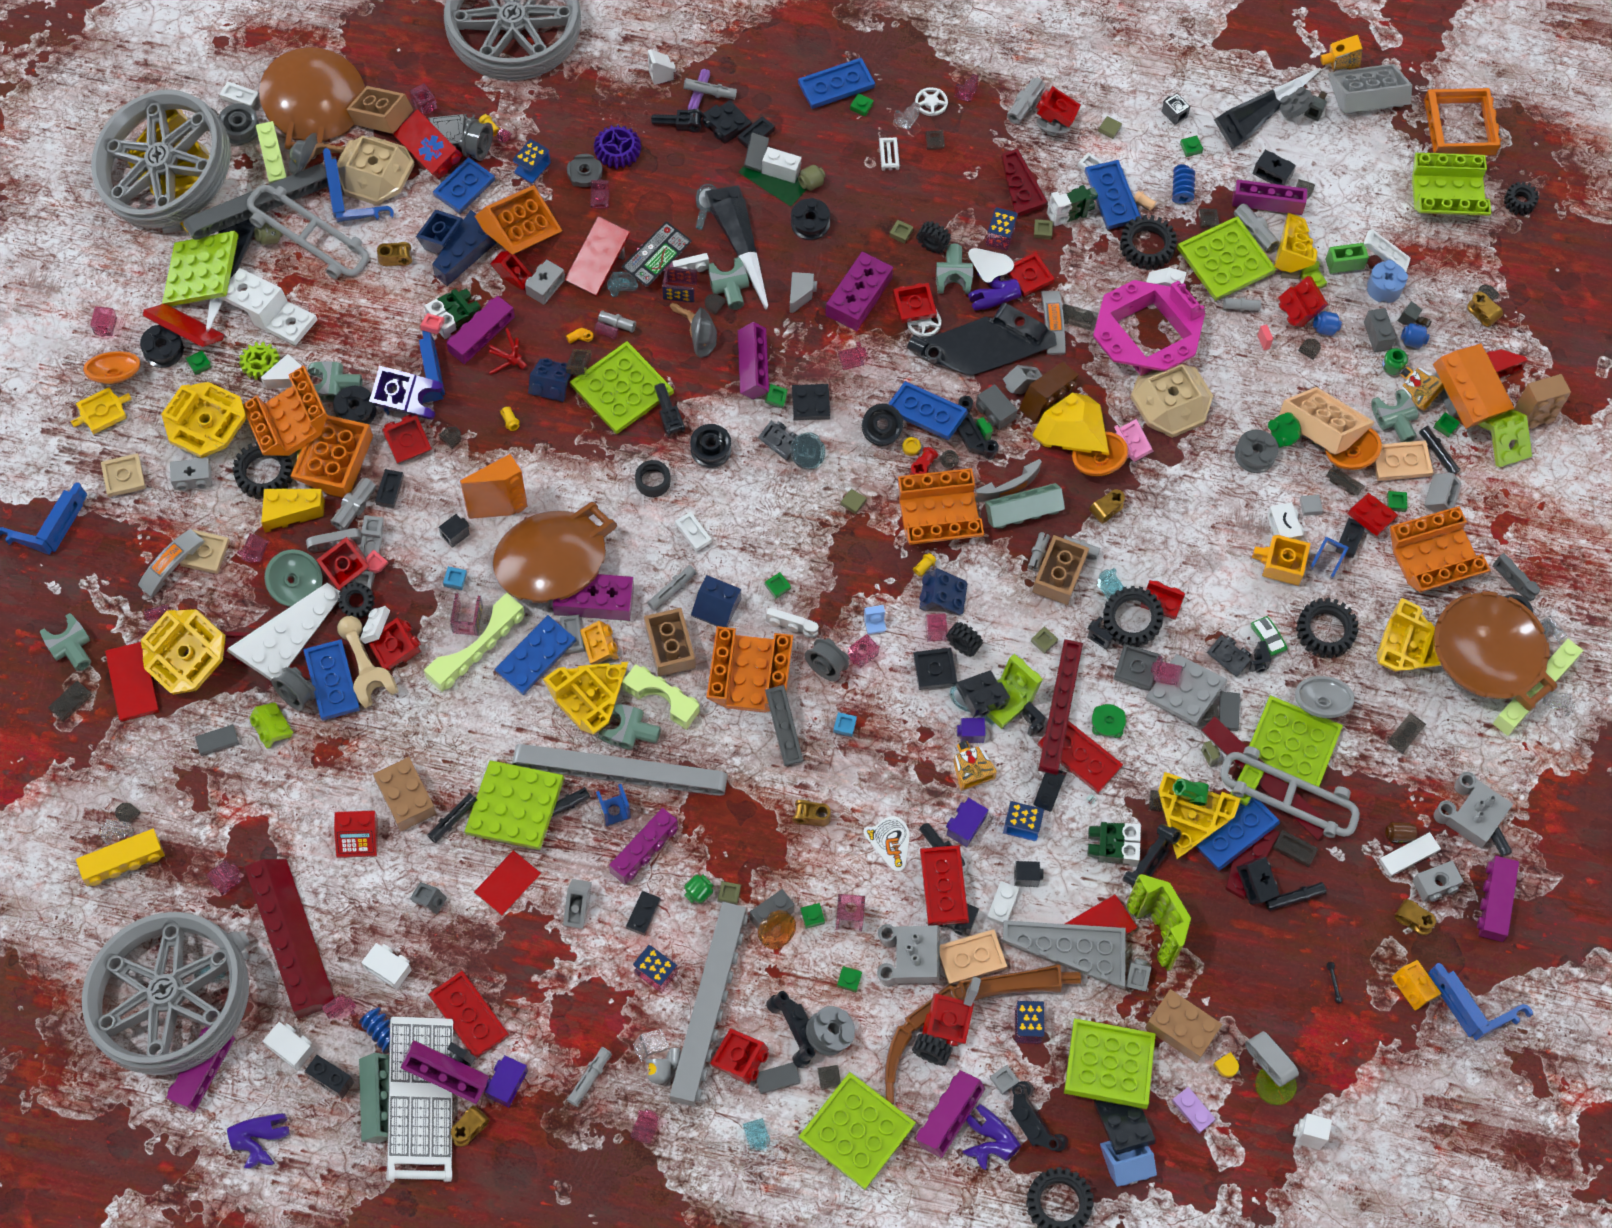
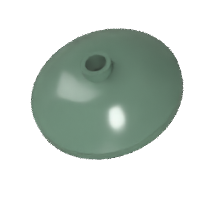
(298, 566)

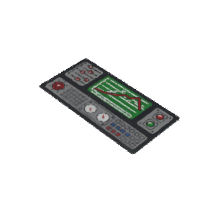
(656, 254)

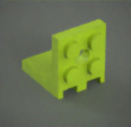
(1505, 428)
(1020, 685)

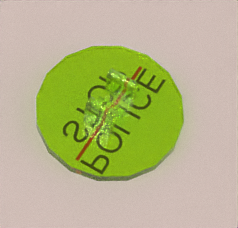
(1271, 1092)

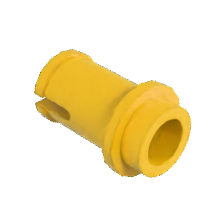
(488, 119)
(511, 422)
(927, 561)

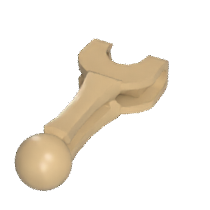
(369, 676)

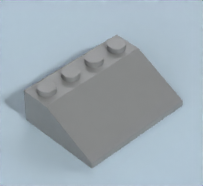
(1370, 88)

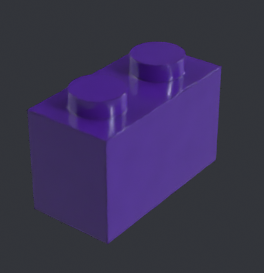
(967, 821)
(506, 1081)

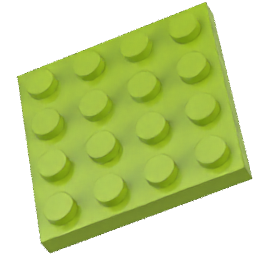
(1226, 258)
(200, 269)
(620, 387)
(1295, 740)
(514, 805)
(1110, 1063)
(857, 1130)

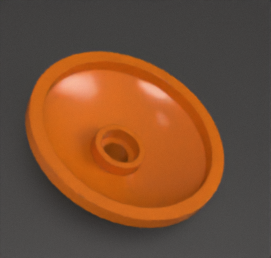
(111, 367)
(1360, 453)
(1099, 464)

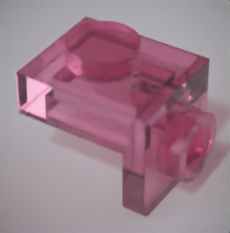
(253, 548)

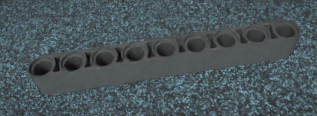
(236, 209)

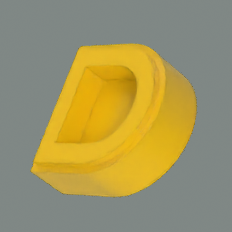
(1227, 1065)

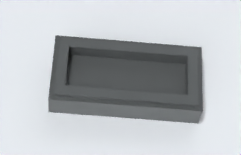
(756, 152)
(1229, 710)
(217, 740)
(777, 1078)

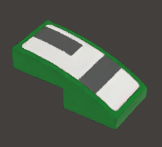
(1267, 631)

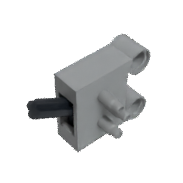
(1478, 815)

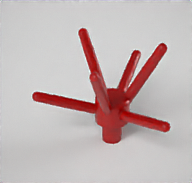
(512, 358)

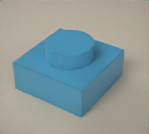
(455, 578)
(844, 724)

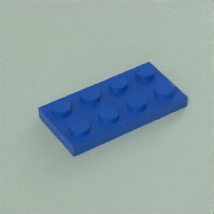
(836, 83)
(1114, 194)
(928, 410)
(535, 655)
(331, 679)
(1238, 834)

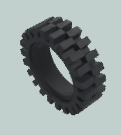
(1145, 224)
(257, 489)
(1140, 595)
(1332, 608)
(1065, 1177)

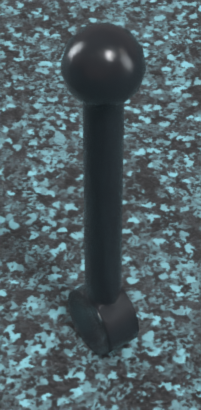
(1330, 966)

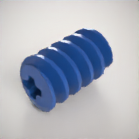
(1183, 184)
(377, 1028)

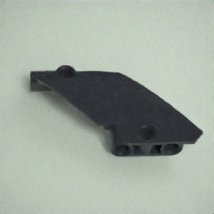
(986, 342)

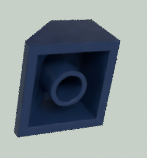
(438, 230)
(716, 602)

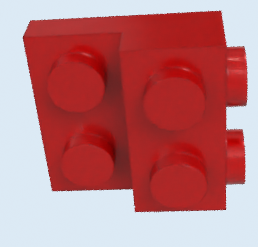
(1058, 106)
(914, 302)
(1302, 302)
(406, 438)
(395, 644)
(948, 1019)
(740, 1056)

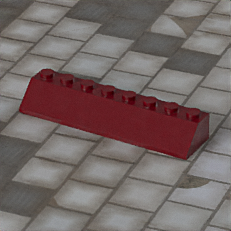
(290, 936)

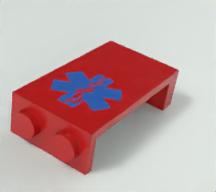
(428, 144)

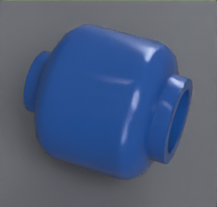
(1327, 323)
(1414, 335)

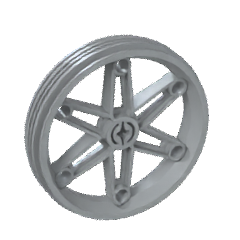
(513, 19)
(160, 158)
(165, 993)

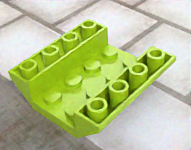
(1449, 184)
(1166, 911)

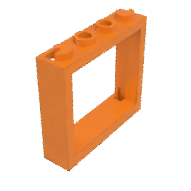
(1468, 95)

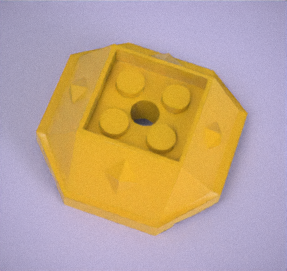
(202, 403)
(167, 643)

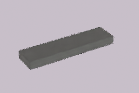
(784, 725)

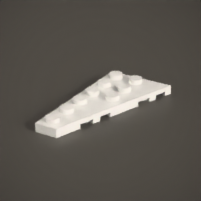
(284, 636)

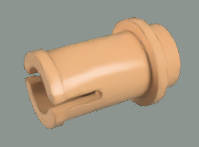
(1144, 200)

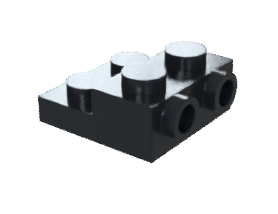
(726, 121)
(983, 694)

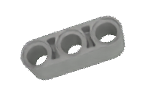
(1272, 1058)

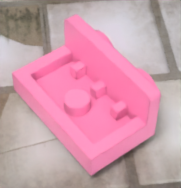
(1136, 440)

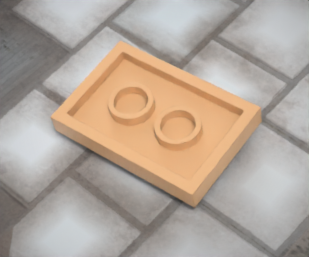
(1403, 461)
(972, 957)

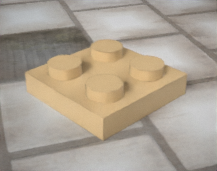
(123, 475)
(209, 554)

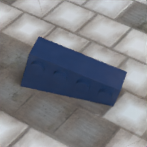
(462, 250)

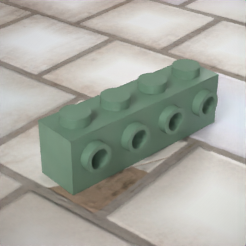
(1024, 505)
(374, 1097)

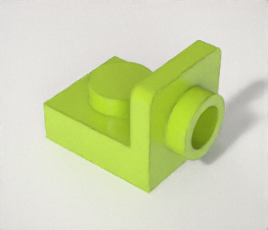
(1315, 273)

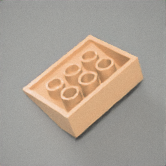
(1327, 419)

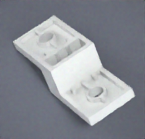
(268, 307)

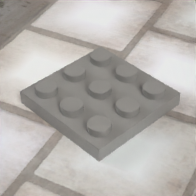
(1192, 695)

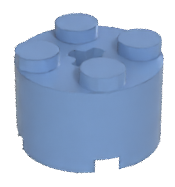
(1386, 281)

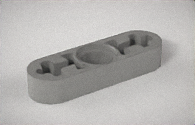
(329, 540)

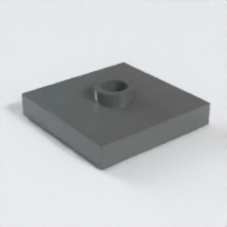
(1135, 667)

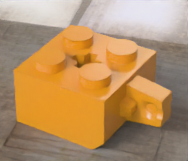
(1283, 559)

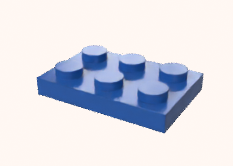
(464, 185)

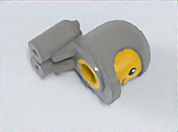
(660, 1069)

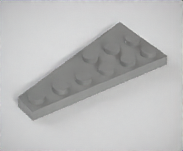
(1083, 948)

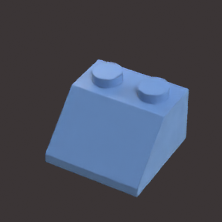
(1129, 1166)

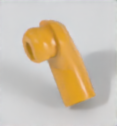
(580, 334)

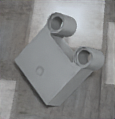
(915, 956)

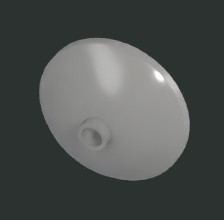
(1324, 697)

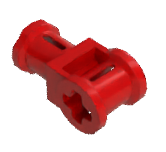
(923, 463)

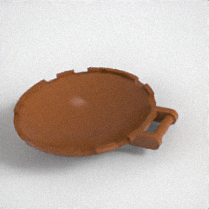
(310, 94)
(552, 554)
(1494, 648)

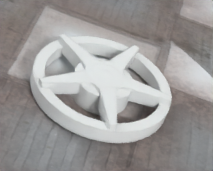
(932, 101)
(925, 324)

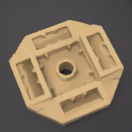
(373, 169)
(1168, 412)

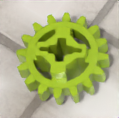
(258, 359)

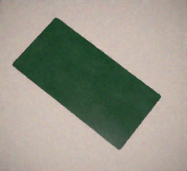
(781, 189)

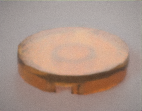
(777, 929)

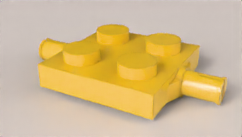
(101, 410)

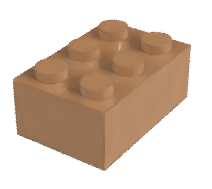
(380, 109)
(1543, 400)
(1060, 570)
(669, 642)
(404, 794)
(1183, 1026)

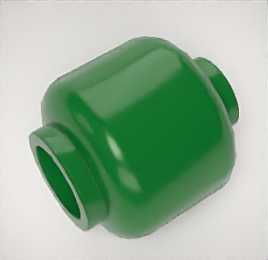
(698, 889)

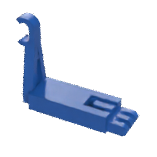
(337, 199)
(431, 366)
(55, 525)
(1466, 1009)

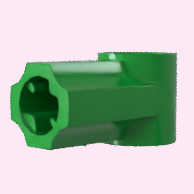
(1193, 791)

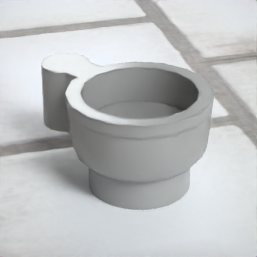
(241, 941)

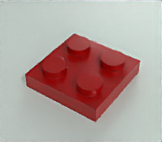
(1031, 274)
(1372, 514)

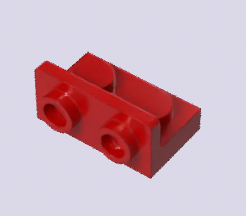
(1169, 597)

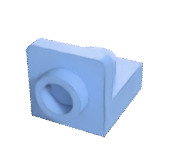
(874, 619)

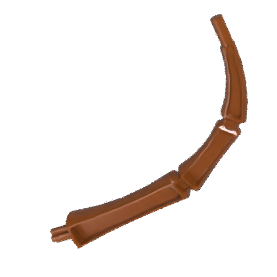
(1036, 980)

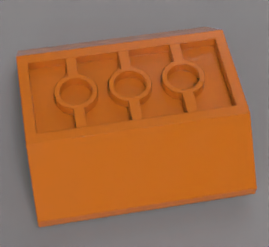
(289, 418)
(939, 506)
(1436, 550)
(746, 667)

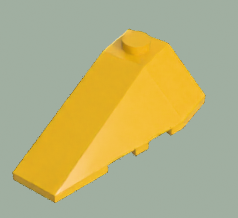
(1295, 246)

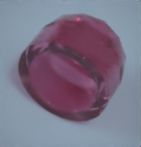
(503, 135)

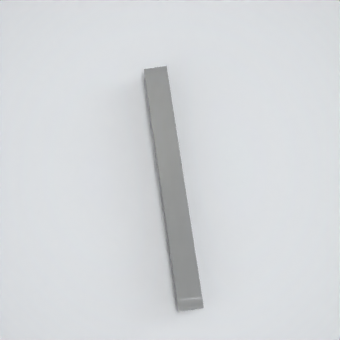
(621, 769)

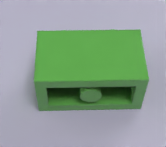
(1346, 258)

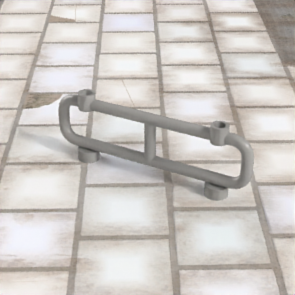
(334, 269)
(1340, 796)

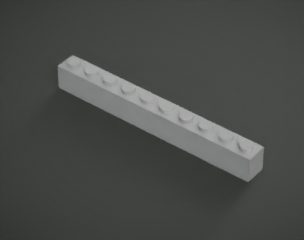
(708, 1003)

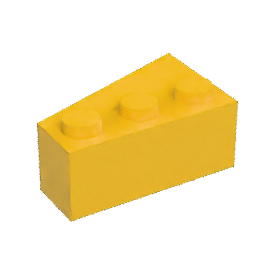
(290, 506)

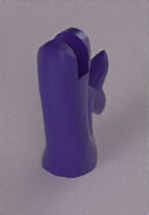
(1001, 293)
(259, 1127)
(1005, 1145)

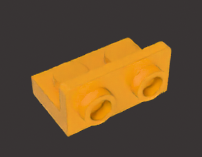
(599, 642)
(1416, 984)

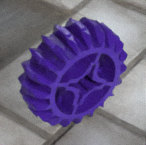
(609, 141)

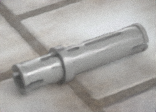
(712, 89)
(672, 587)
(586, 1081)

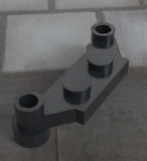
(971, 434)
(1155, 854)
(797, 1021)
(1030, 1120)

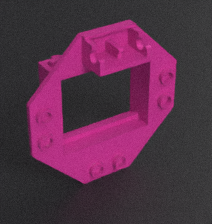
(1173, 302)

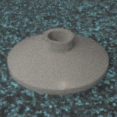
(1053, 127)

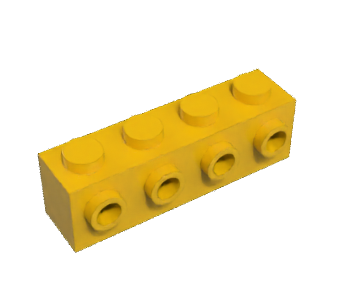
(120, 857)

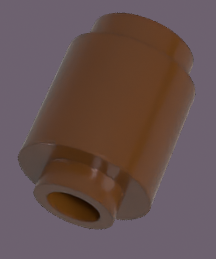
(1400, 832)

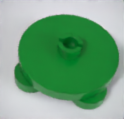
(1285, 429)
(1108, 721)

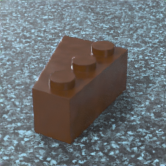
(1048, 391)

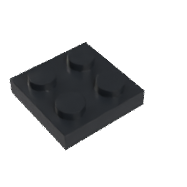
(811, 402)
(934, 668)

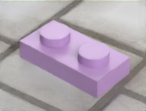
(1193, 1110)

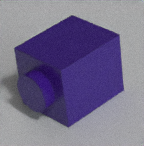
(971, 730)

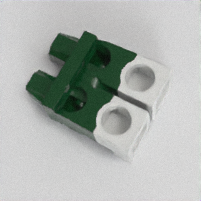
(1071, 205)
(454, 309)
(1116, 843)

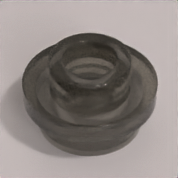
(949, 454)

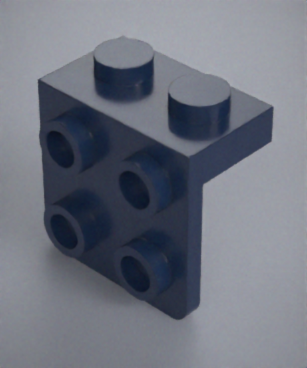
(549, 379)
(943, 591)

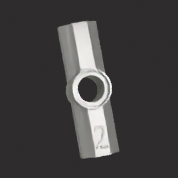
(1026, 100)
(1257, 227)
(353, 504)

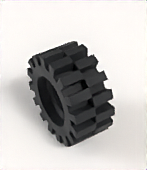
(1521, 190)
(933, 237)
(367, 604)
(964, 639)
(932, 1049)

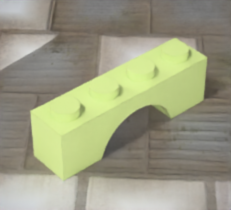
(271, 151)
(641, 683)

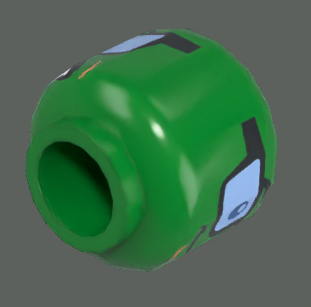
(1394, 361)

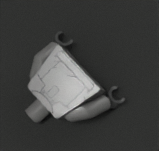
(451, 126)

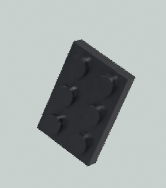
(1124, 1126)

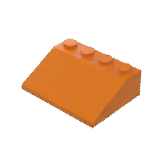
(518, 220)
(1473, 385)
(334, 457)
(495, 490)

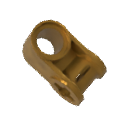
(394, 254)
(1486, 310)
(1108, 506)
(810, 812)
(1413, 916)
(470, 1124)

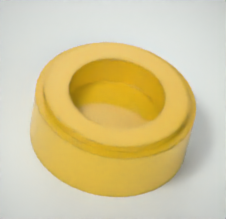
(911, 446)

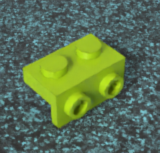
(270, 724)

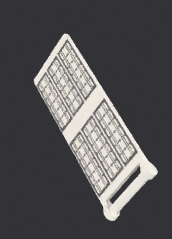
(418, 1109)

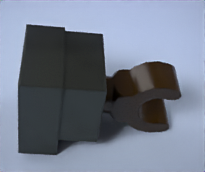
(1315, 110)
(1411, 315)

